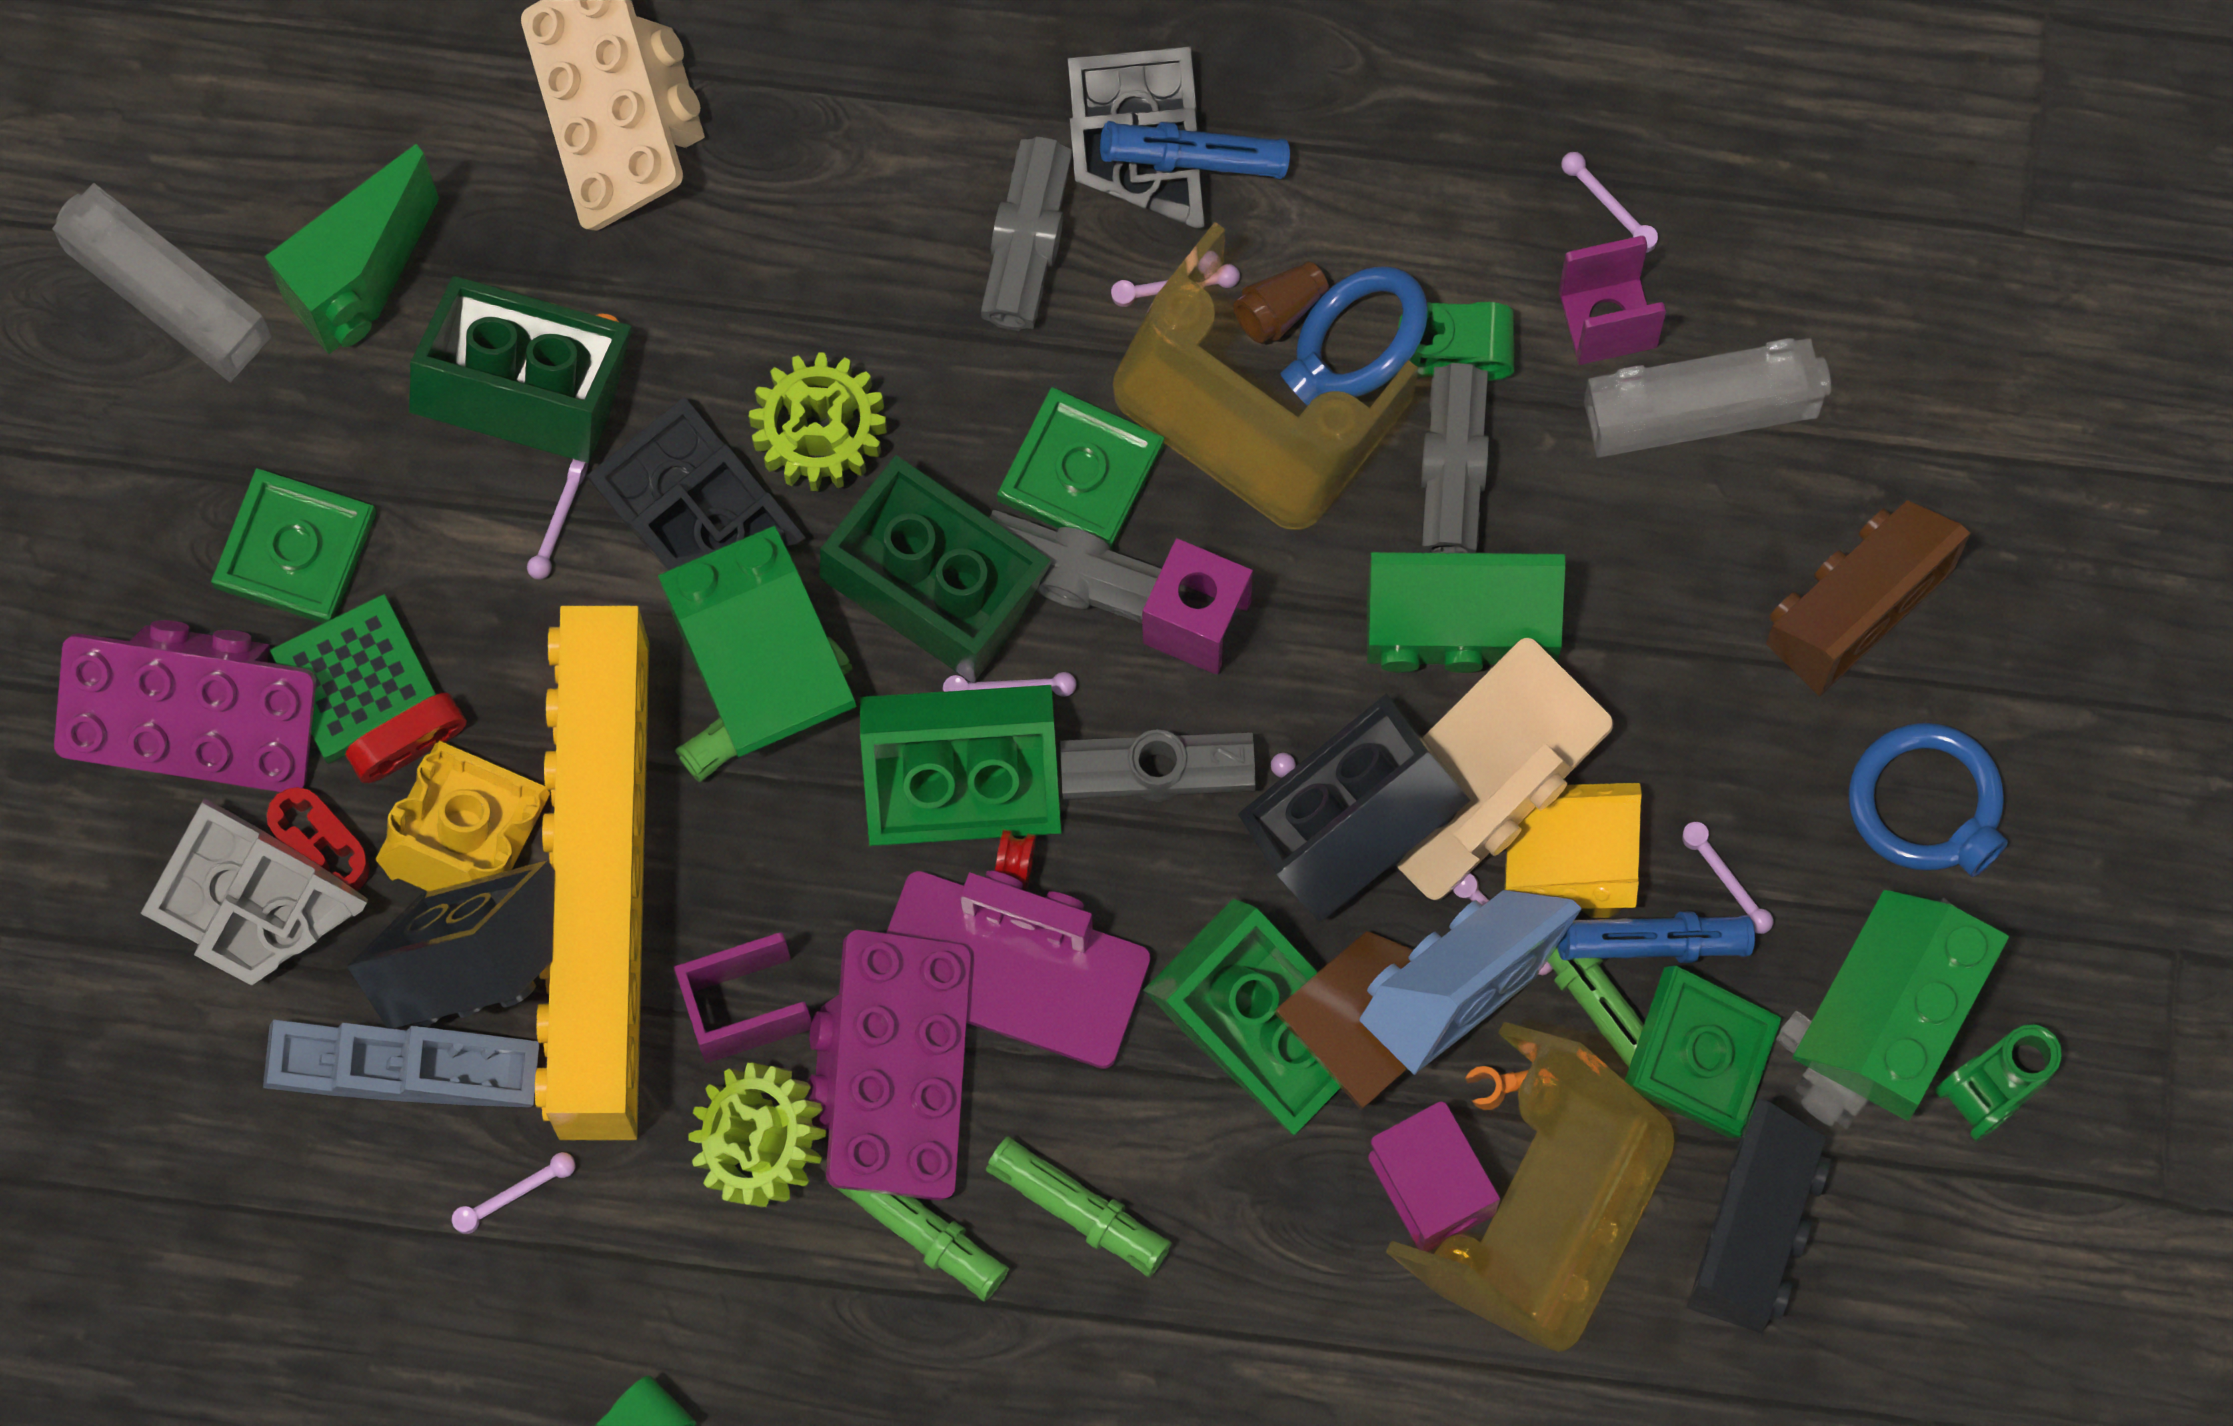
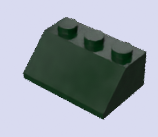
(518, 369)
(933, 568)

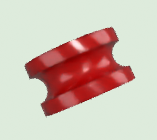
(1016, 856)

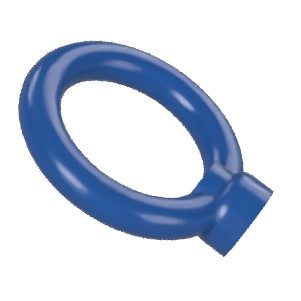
(1312, 376)
(1973, 844)

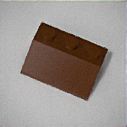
(1865, 592)

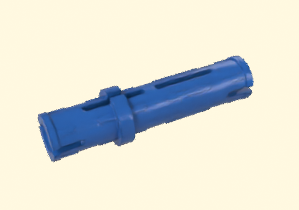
(1170, 148)
(1725, 936)

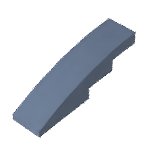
(401, 1064)

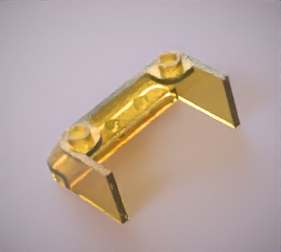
(1230, 427)
(1567, 1205)

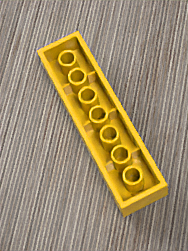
(599, 873)

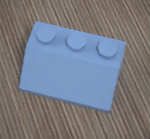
(1464, 973)

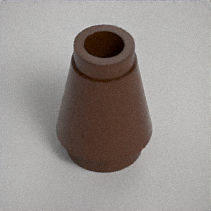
(1279, 301)

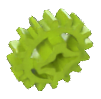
(805, 400)
(757, 1135)

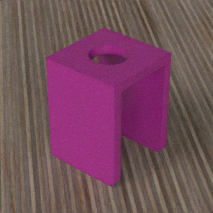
(1609, 275)
(1190, 632)
(728, 966)
(1432, 1177)

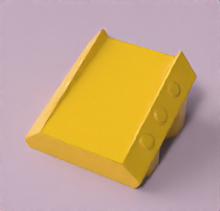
(459, 821)
(1581, 848)

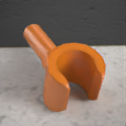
(1504, 1084)

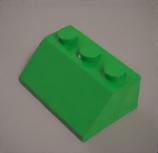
(1461, 608)
(959, 765)
(1900, 1000)

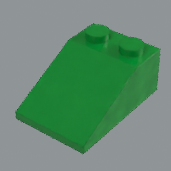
(351, 255)
(756, 641)
(1225, 1001)

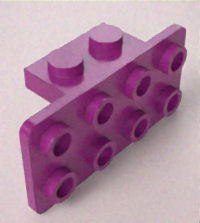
(186, 706)
(1032, 962)
(893, 1065)

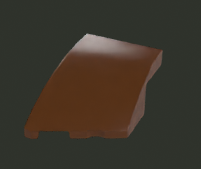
(1328, 1012)

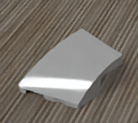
(246, 895)

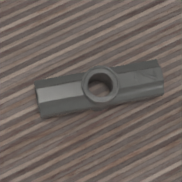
(1027, 233)
(1454, 459)
(1085, 569)
(1201, 765)

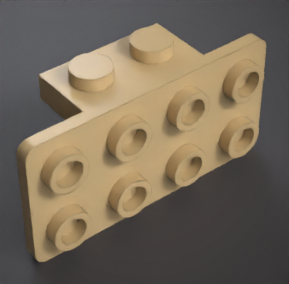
(612, 102)
(1509, 753)

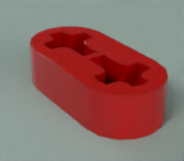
(405, 737)
(328, 830)

